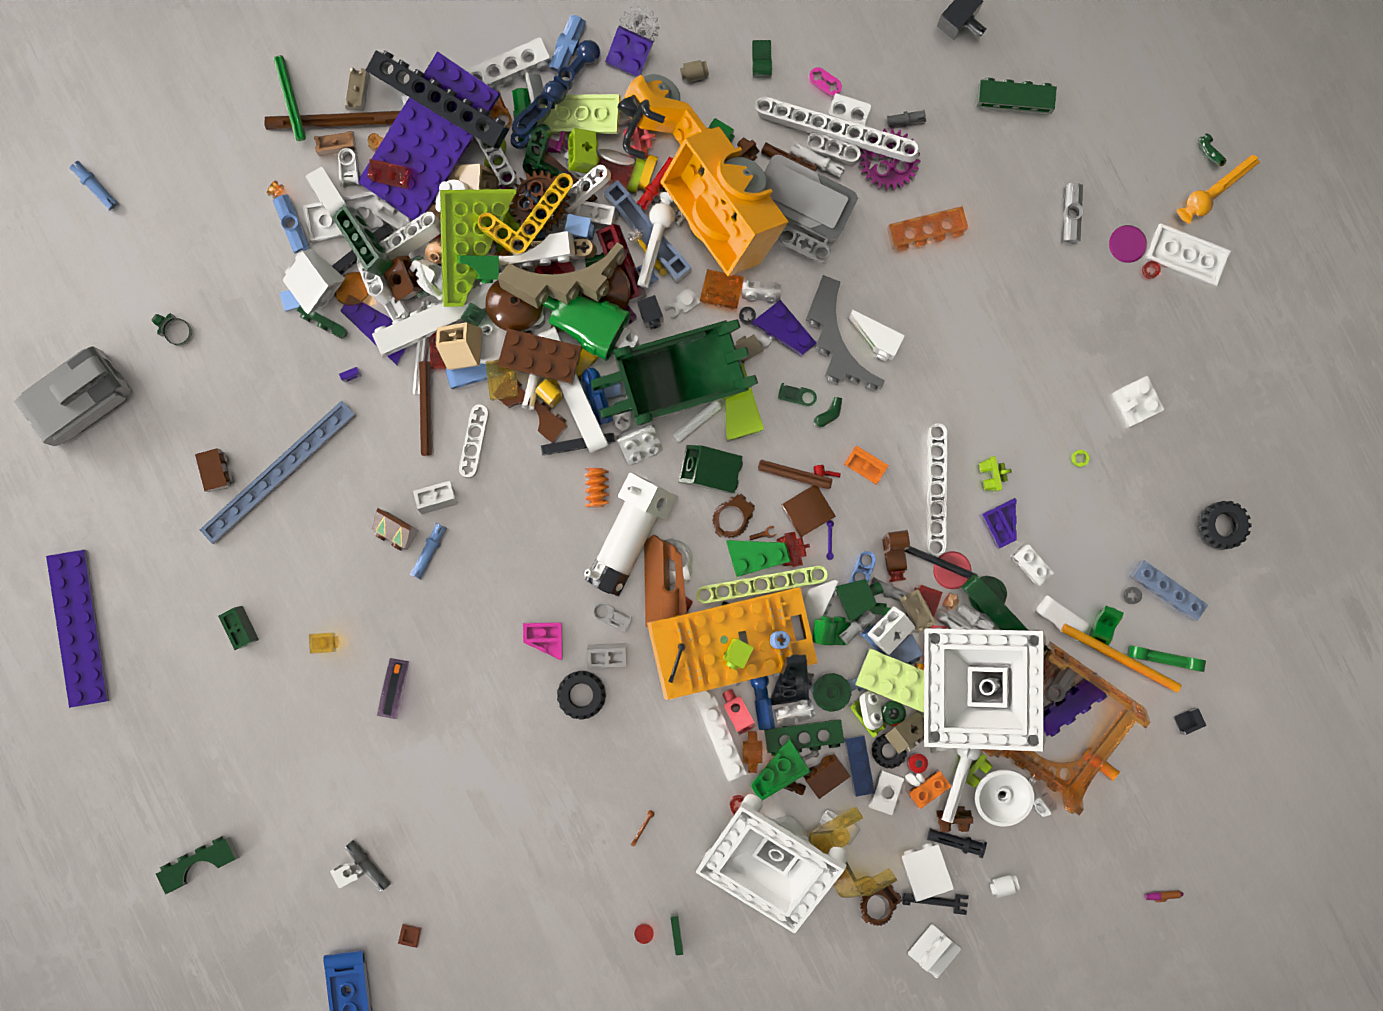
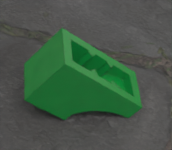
(484, 266)

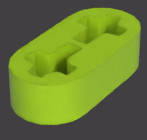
(636, 175)

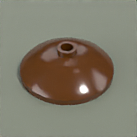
(619, 289)
(509, 315)

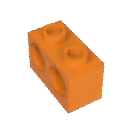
(933, 787)

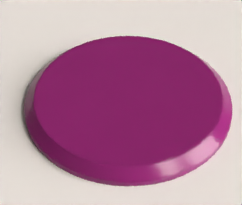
(1128, 243)

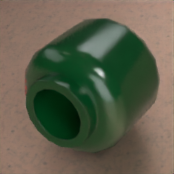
(899, 715)

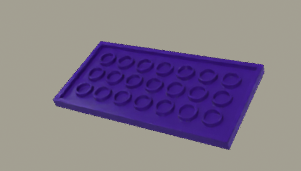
(427, 140)

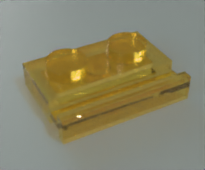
(501, 381)

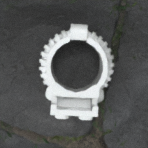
(428, 276)
(686, 568)

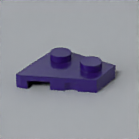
(1002, 523)

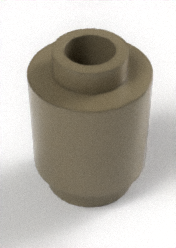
(694, 70)

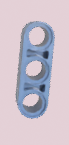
(466, 376)
(861, 568)

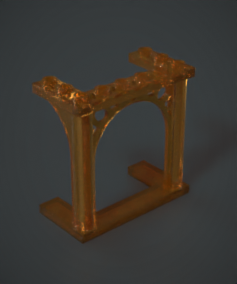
(1076, 786)

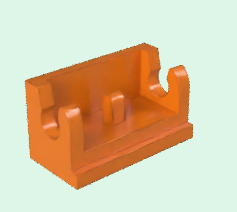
(866, 465)

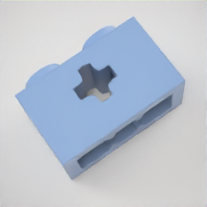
(580, 227)

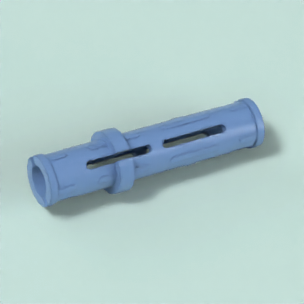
(87, 178)
(428, 551)

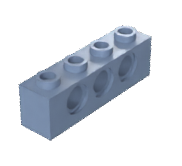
(1168, 590)

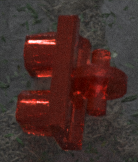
(796, 548)

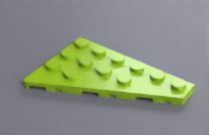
(463, 237)

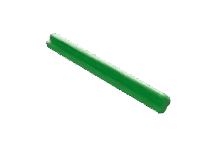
(289, 98)

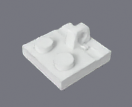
(1138, 401)

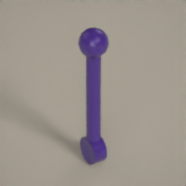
(829, 555)

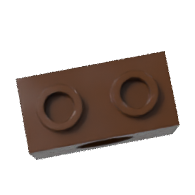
(406, 287)

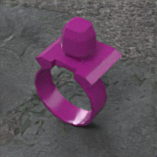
(556, 146)

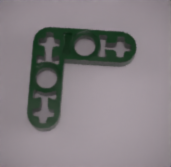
(538, 159)

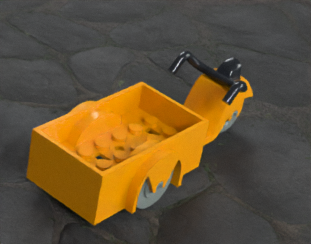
(727, 202)

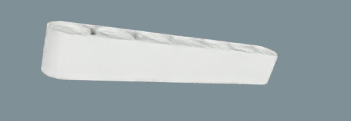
(580, 407)
(942, 482)

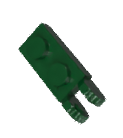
(323, 322)

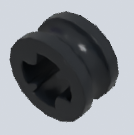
(741, 316)

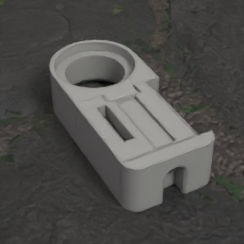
(613, 618)

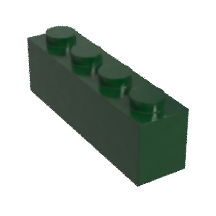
(1016, 96)

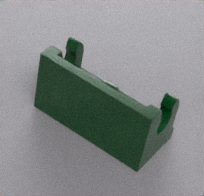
(238, 627)

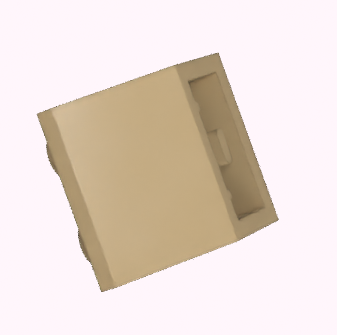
(459, 345)

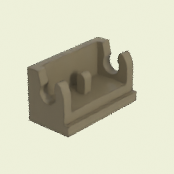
(357, 89)
(917, 610)

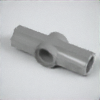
(1073, 200)

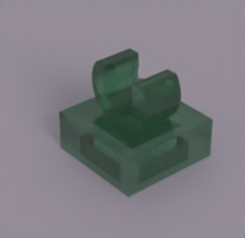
(473, 314)

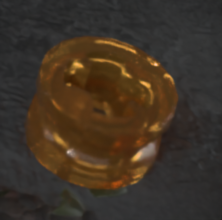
(275, 189)

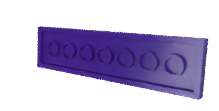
(77, 628)

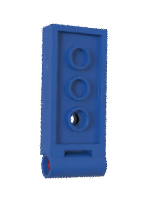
(343, 971)

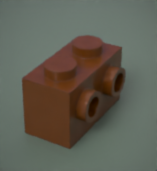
(213, 470)
(826, 775)

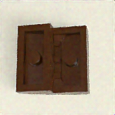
(808, 510)

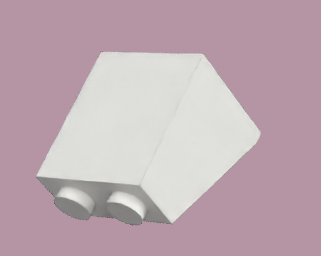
(312, 280)

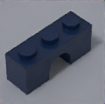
(859, 765)

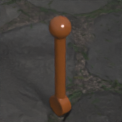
(650, 814)

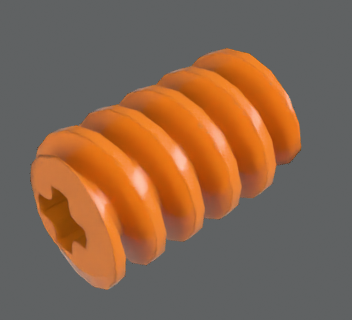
(597, 487)

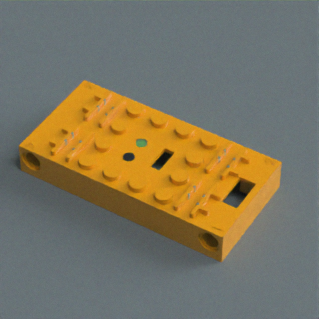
(710, 632)

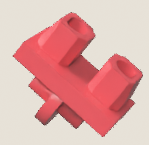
(642, 140)

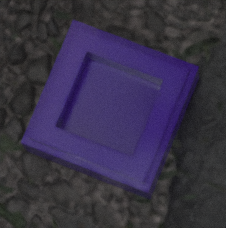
(350, 374)

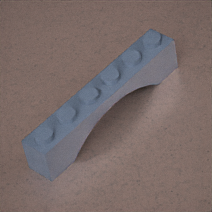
(635, 217)
(906, 652)

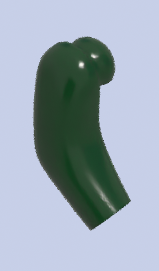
(1212, 154)
(830, 415)

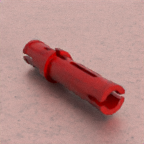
(653, 189)

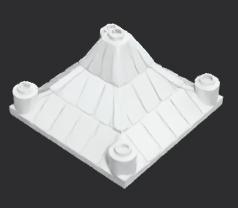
(984, 689)
(771, 865)

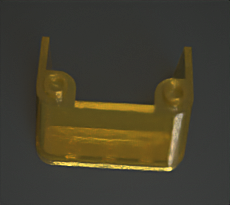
(835, 834)

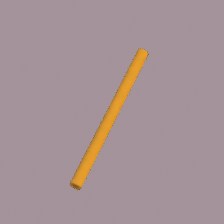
(1120, 657)

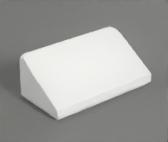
(534, 86)

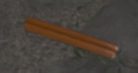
(795, 474)

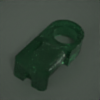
(794, 395)

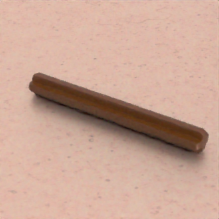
(425, 408)

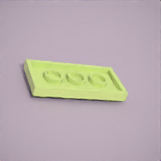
(586, 112)
(893, 679)

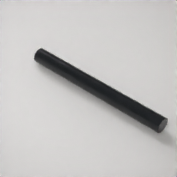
(940, 562)

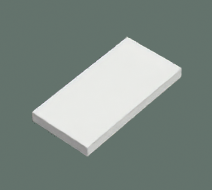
(323, 228)
(1188, 254)

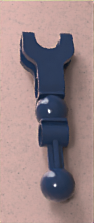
(552, 94)

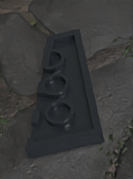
(792, 681)

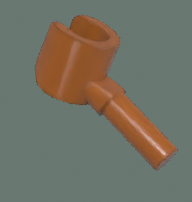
(763, 534)

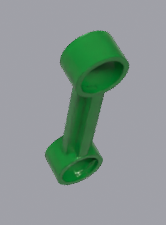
(1167, 658)

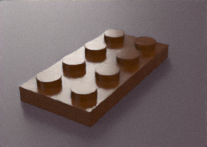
(539, 356)

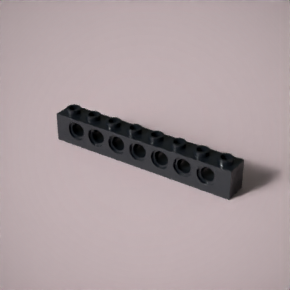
(379, 66)

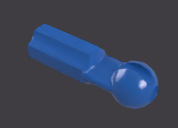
(597, 398)
(763, 703)

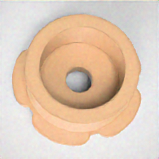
(951, 601)

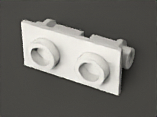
(390, 215)
(770, 292)
(397, 309)
(803, 709)
(1043, 804)

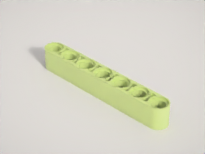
(771, 585)

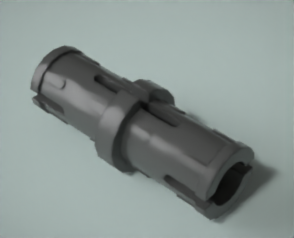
(906, 118)

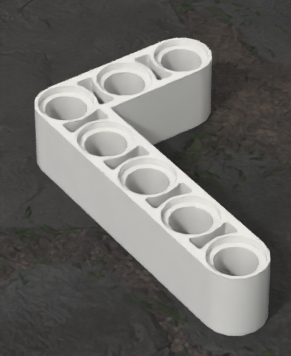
(400, 244)

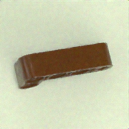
(894, 550)

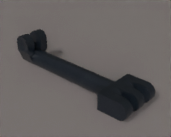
(907, 898)

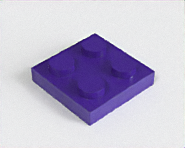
(629, 51)

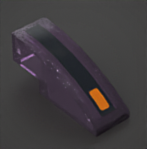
(393, 688)

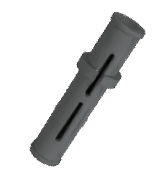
(366, 865)

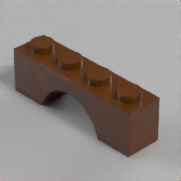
(549, 425)

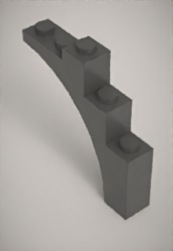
(830, 341)

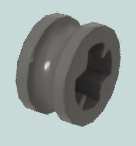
(1135, 590)

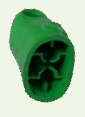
(590, 323)

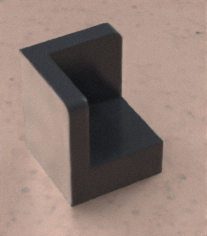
(1189, 721)

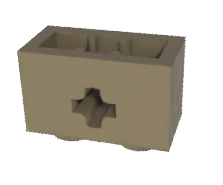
(907, 733)

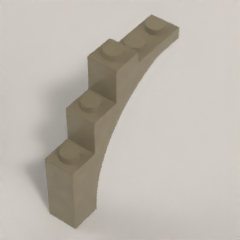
(565, 287)

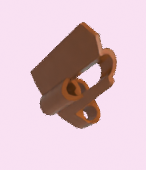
(659, 600)

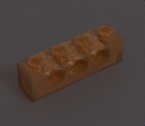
(954, 216)

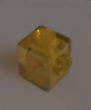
(323, 642)

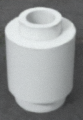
(1004, 886)

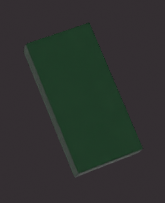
(676, 934)

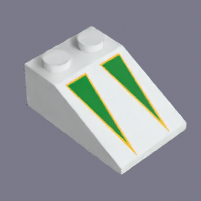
(879, 337)

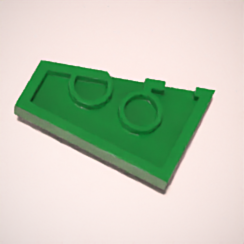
(756, 555)
(780, 771)

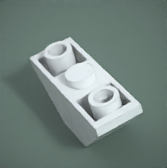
(817, 601)

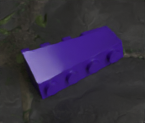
(1075, 701)

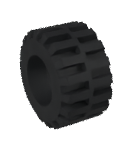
(1239, 519)
(569, 707)

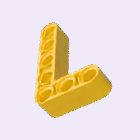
(531, 220)
(550, 390)

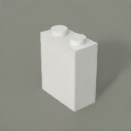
(926, 872)

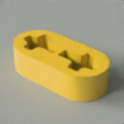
(648, 171)

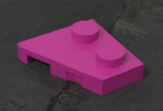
(544, 637)

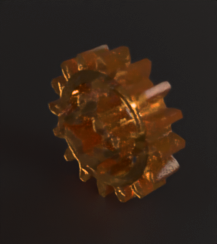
(752, 752)

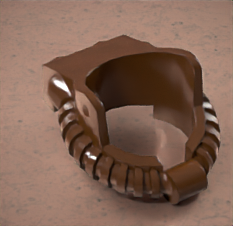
(739, 503)
(890, 899)

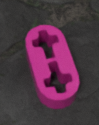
(828, 78)

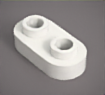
(871, 710)

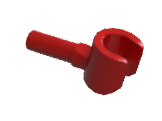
(820, 470)

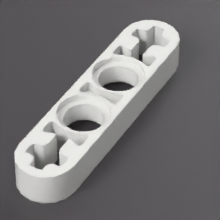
(577, 188)
(476, 441)

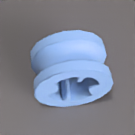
(776, 644)

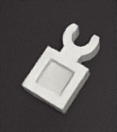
(685, 301)

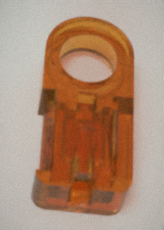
(500, 109)

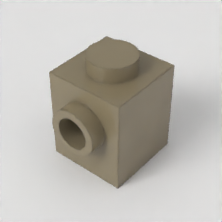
(753, 346)

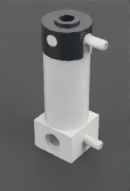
(629, 533)

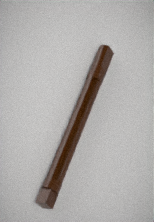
(333, 120)

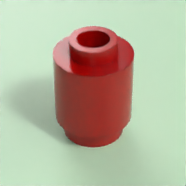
(913, 758)

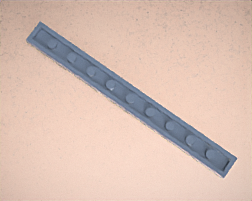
(277, 472)

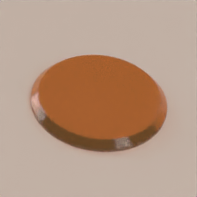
(352, 289)

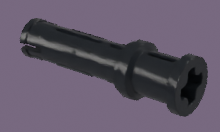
(966, 844)

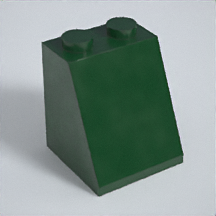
(710, 468)

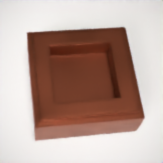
(409, 935)

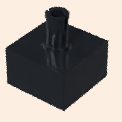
(961, 15)

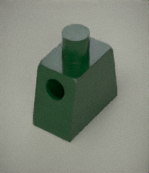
(858, 597)

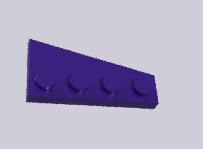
(369, 319)

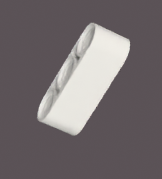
(843, 148)
(325, 191)
(1059, 615)

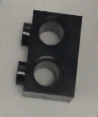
(650, 312)

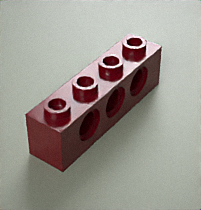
(608, 238)

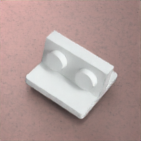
(639, 443)
(934, 951)

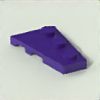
(784, 326)

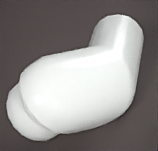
(915, 780)

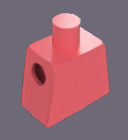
(742, 719)

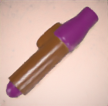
(1163, 896)

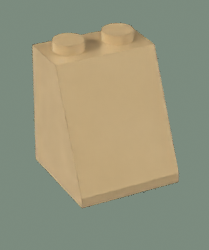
(475, 176)

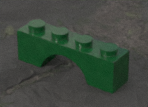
(175, 876)

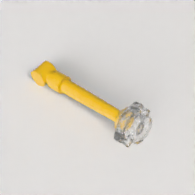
(635, 235)

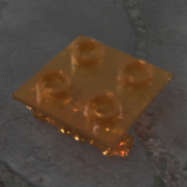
(721, 289)

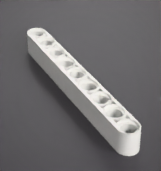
(830, 122)

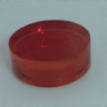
(644, 933)

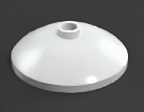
(492, 341)
(1011, 806)

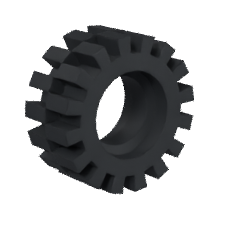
(883, 761)

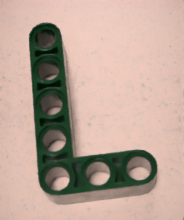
(992, 605)

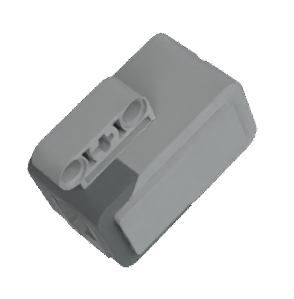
(809, 204)
(73, 396)

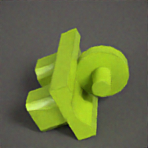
(991, 465)
(981, 763)

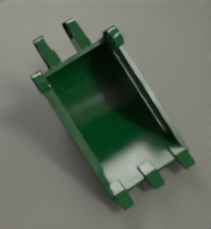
(677, 373)

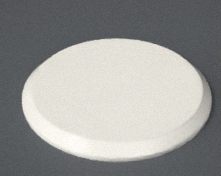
(616, 157)

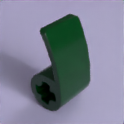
(761, 58)

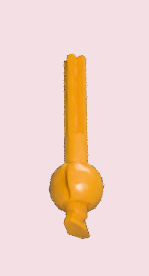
(1201, 201)

